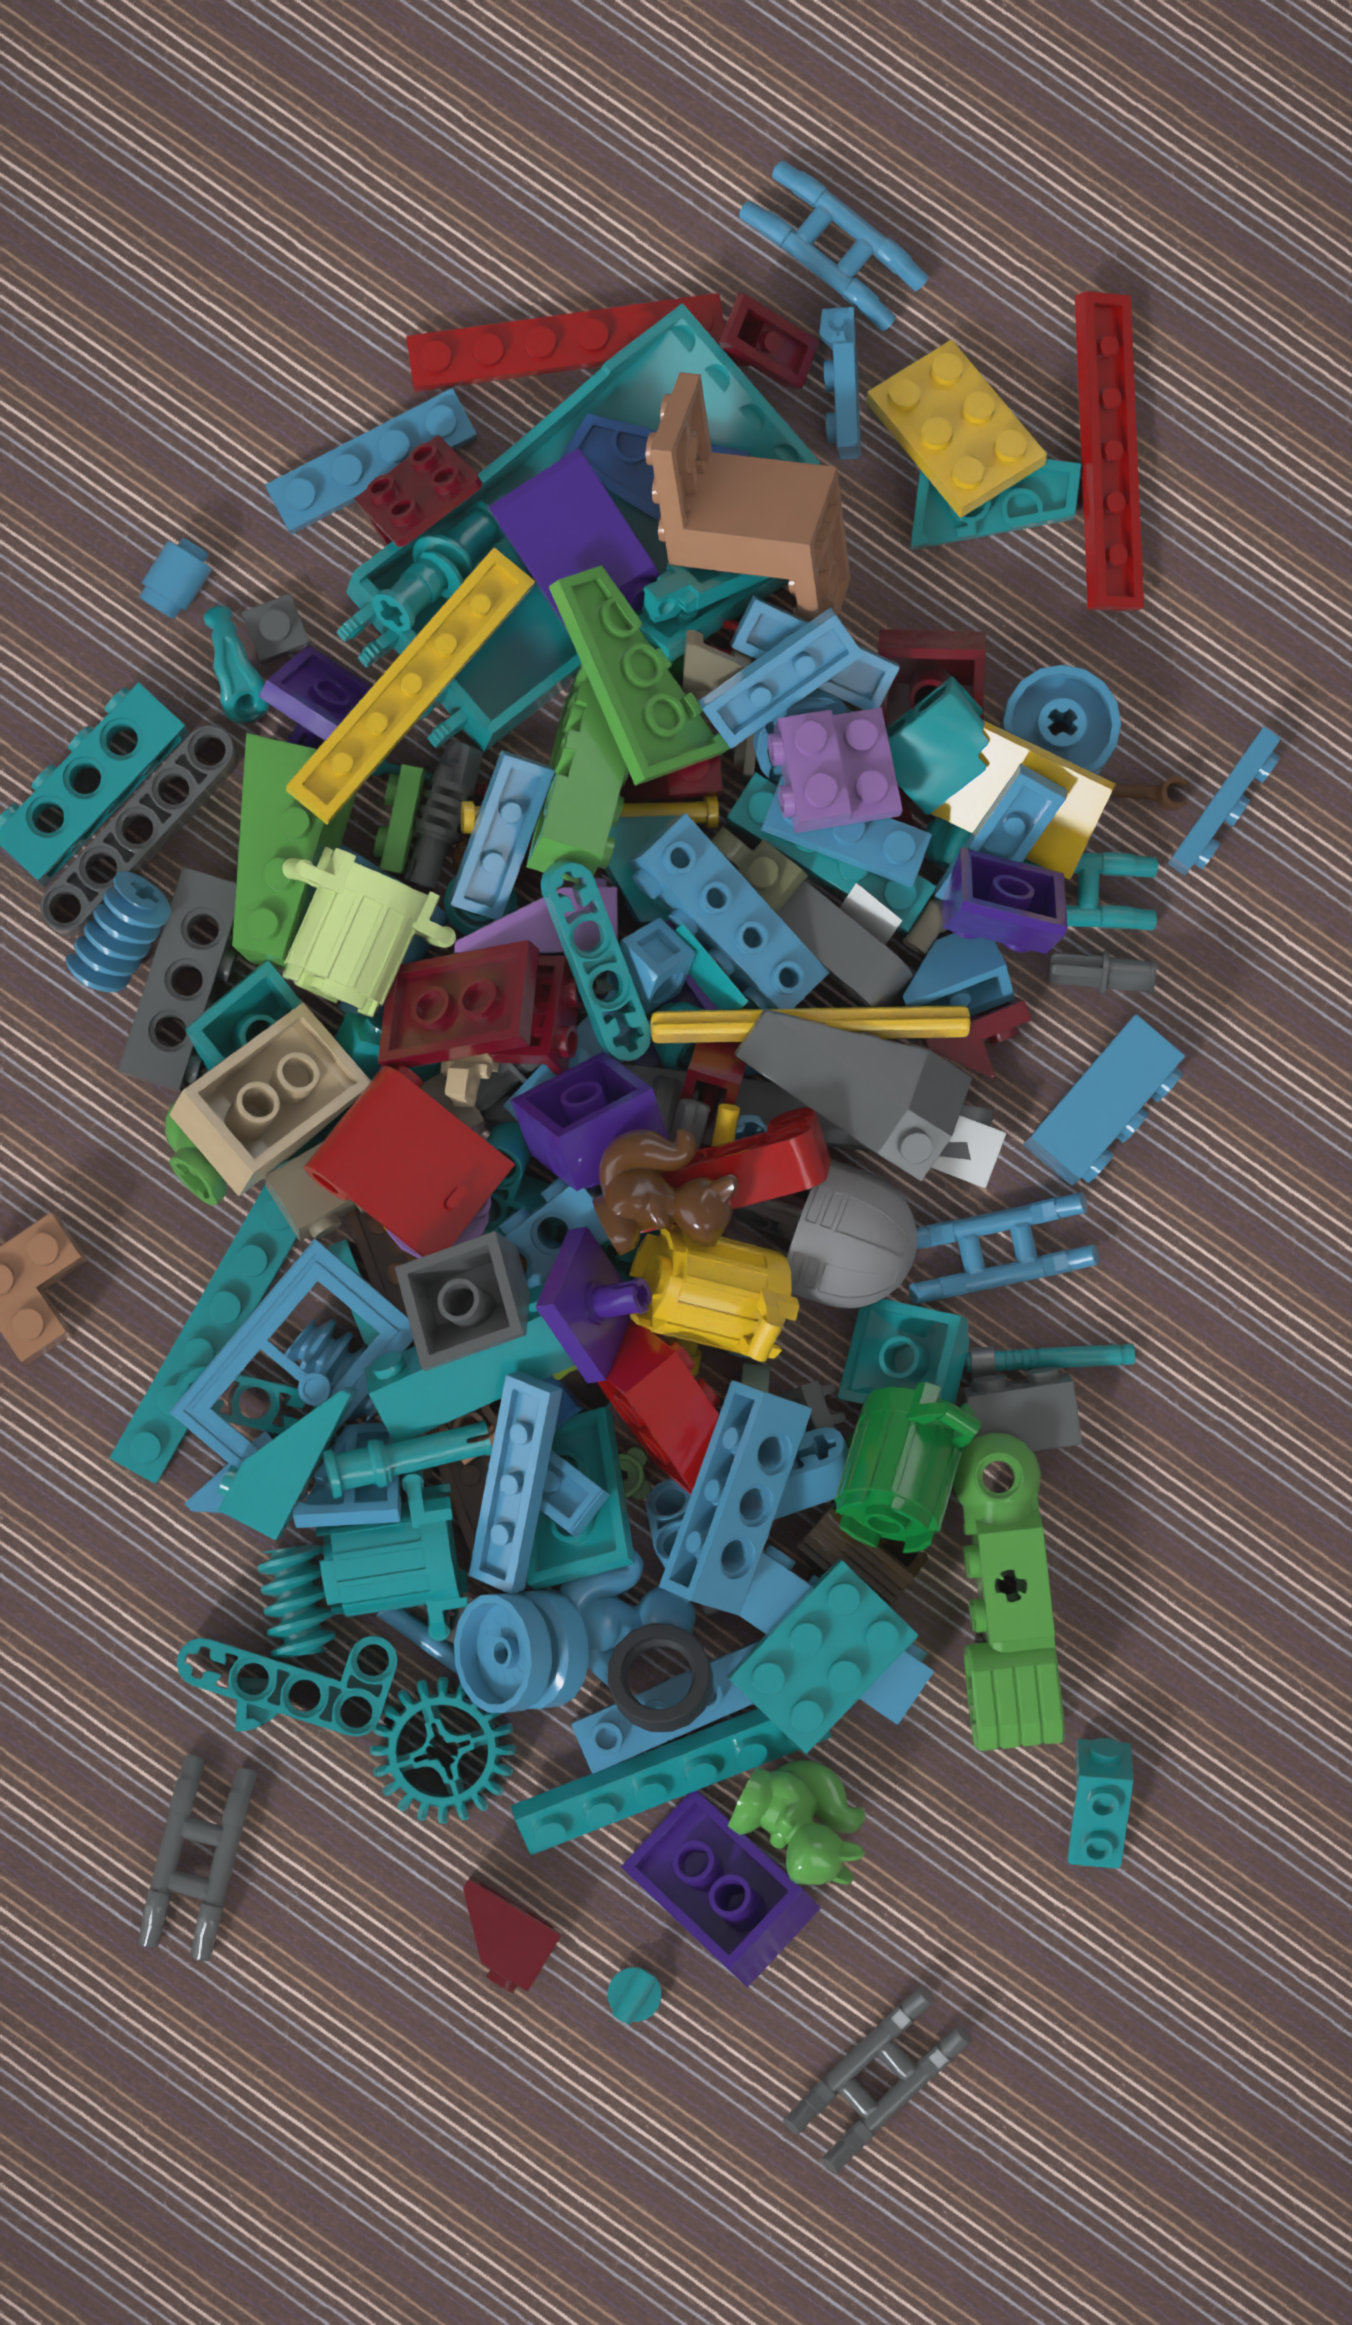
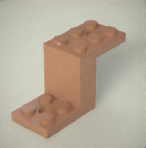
(746, 509)

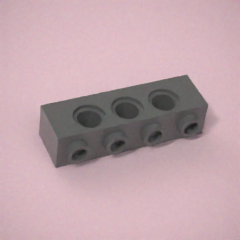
(144, 1057)

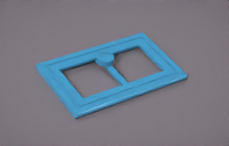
(313, 1265)

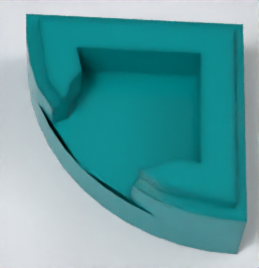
(248, 1715)

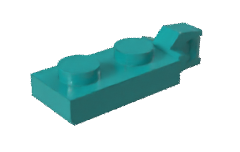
(691, 590)

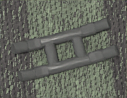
(181, 1827)
(877, 2113)

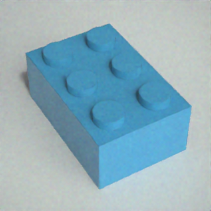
(1106, 1103)

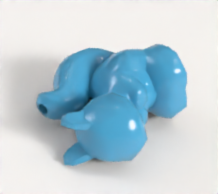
(611, 1619)

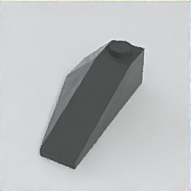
(876, 1090)

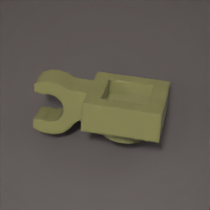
(764, 868)

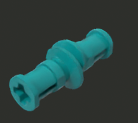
(437, 568)

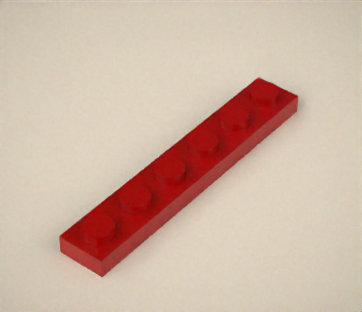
(543, 343)
(1109, 451)

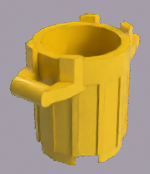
(717, 1294)

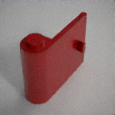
(402, 1160)

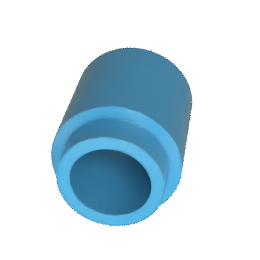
(175, 577)

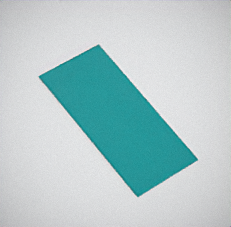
(710, 976)

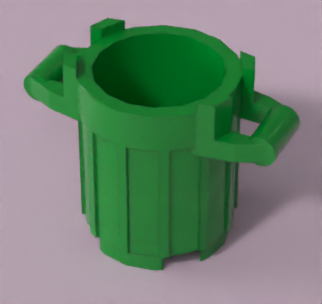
(902, 1465)

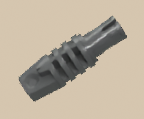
(452, 783)

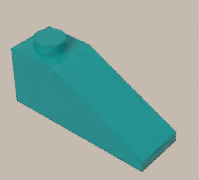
(280, 1472)

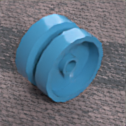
(1069, 698)
(521, 1651)

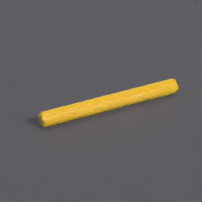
(885, 1022)

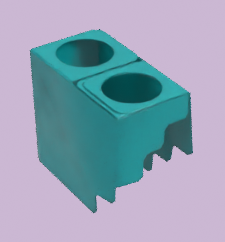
(938, 745)

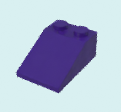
(721, 1887)

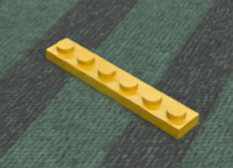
(410, 686)

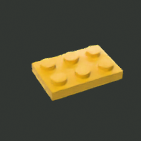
(956, 428)

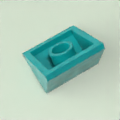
(241, 1015)

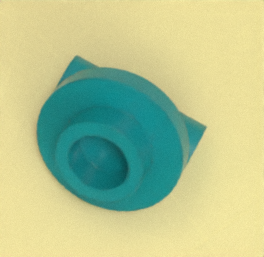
(945, 841)
(634, 1994)

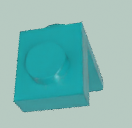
(1100, 1802)

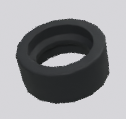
(634, 1645)

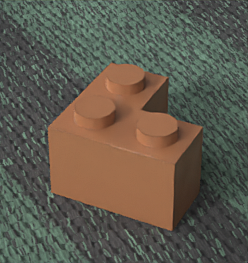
(27, 1268)

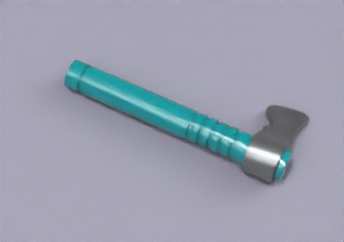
(986, 1360)

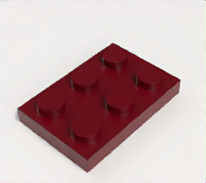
(460, 1005)

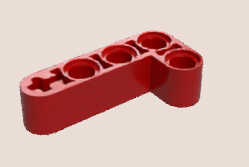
(768, 1164)

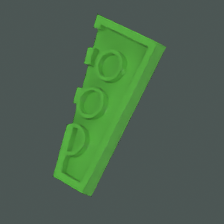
(642, 702)

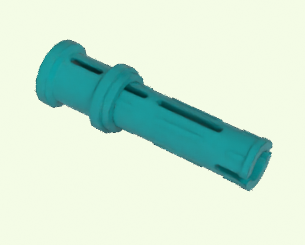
(380, 1462)

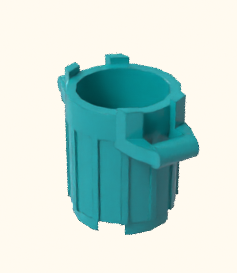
(398, 1562)

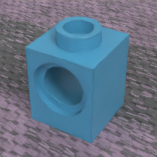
(656, 963)

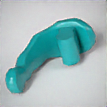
(236, 675)

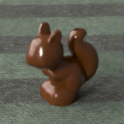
(641, 1199)

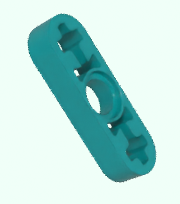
(243, 1383)

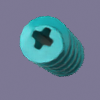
(296, 1601)

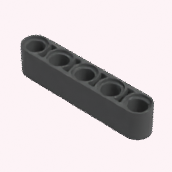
(148, 805)

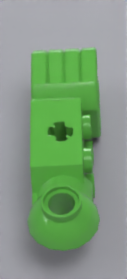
(1015, 1668)

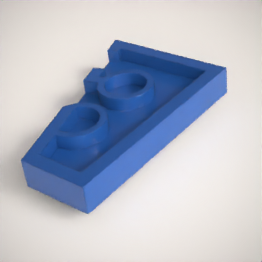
(619, 459)

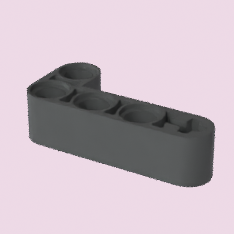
(848, 951)

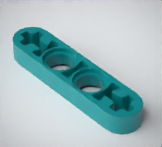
(590, 963)

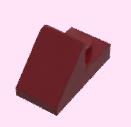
(768, 343)
(995, 1024)

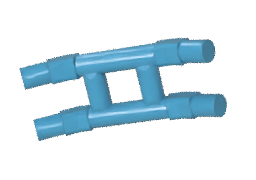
(839, 275)
(1028, 1264)

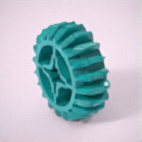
(399, 1764)

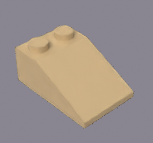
(269, 1098)

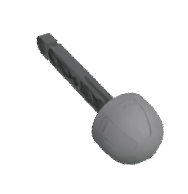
(847, 1239)

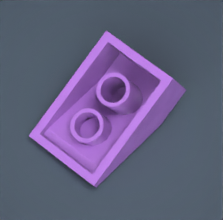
(536, 925)

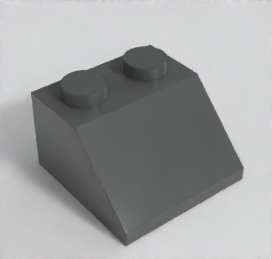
(465, 1299)

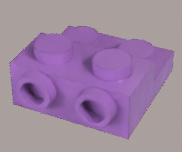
(834, 769)

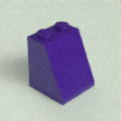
(569, 525)

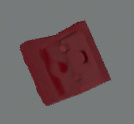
(418, 492)

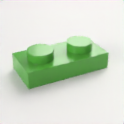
(404, 795)

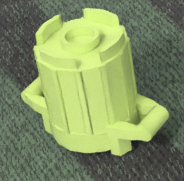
(356, 930)

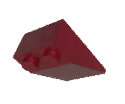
(928, 661)

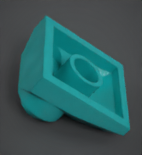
(903, 1347)

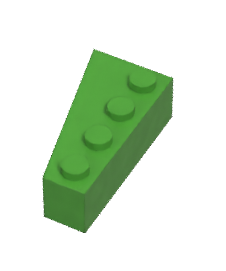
(584, 788)
(271, 831)

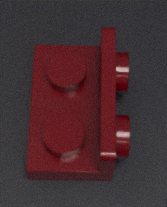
(553, 1021)

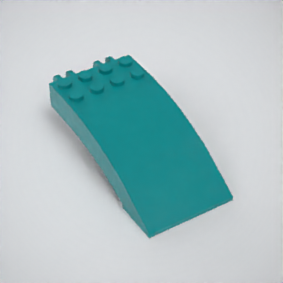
(531, 650)

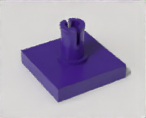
(314, 695)
(589, 1304)

